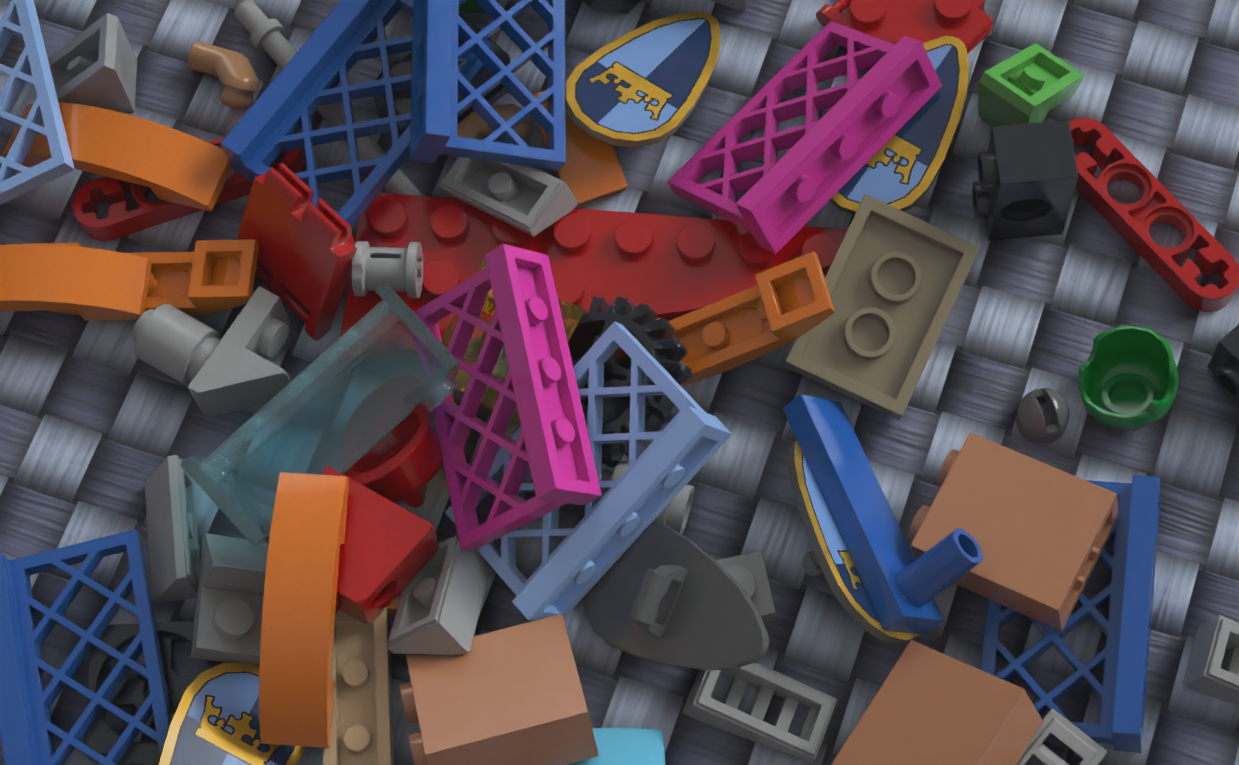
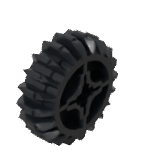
(657, 338)

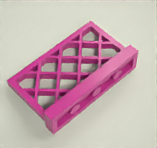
(822, 151)
(538, 381)

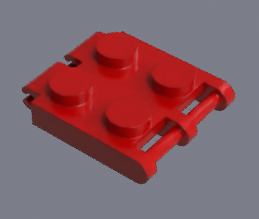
(913, 18)
(300, 245)

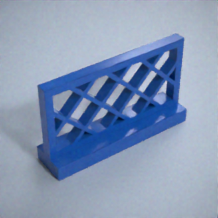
(311, 82)
(438, 82)
(1126, 629)
(24, 697)

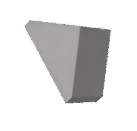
(97, 68)

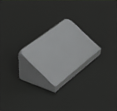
(510, 192)
(172, 532)
(441, 603)

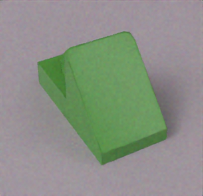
(1025, 87)

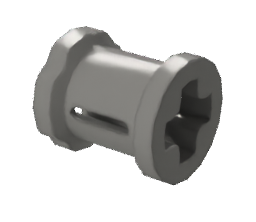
(396, 266)

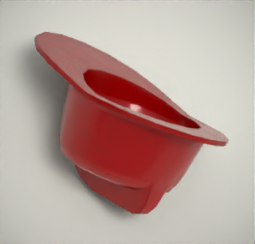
(402, 461)

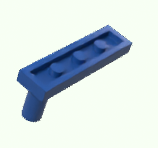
(895, 582)

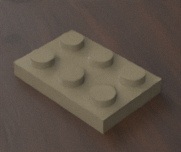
(890, 302)

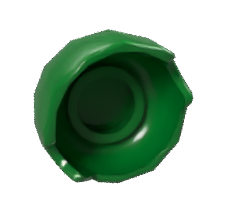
(1128, 377)

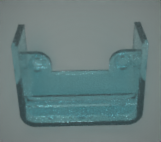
(329, 413)

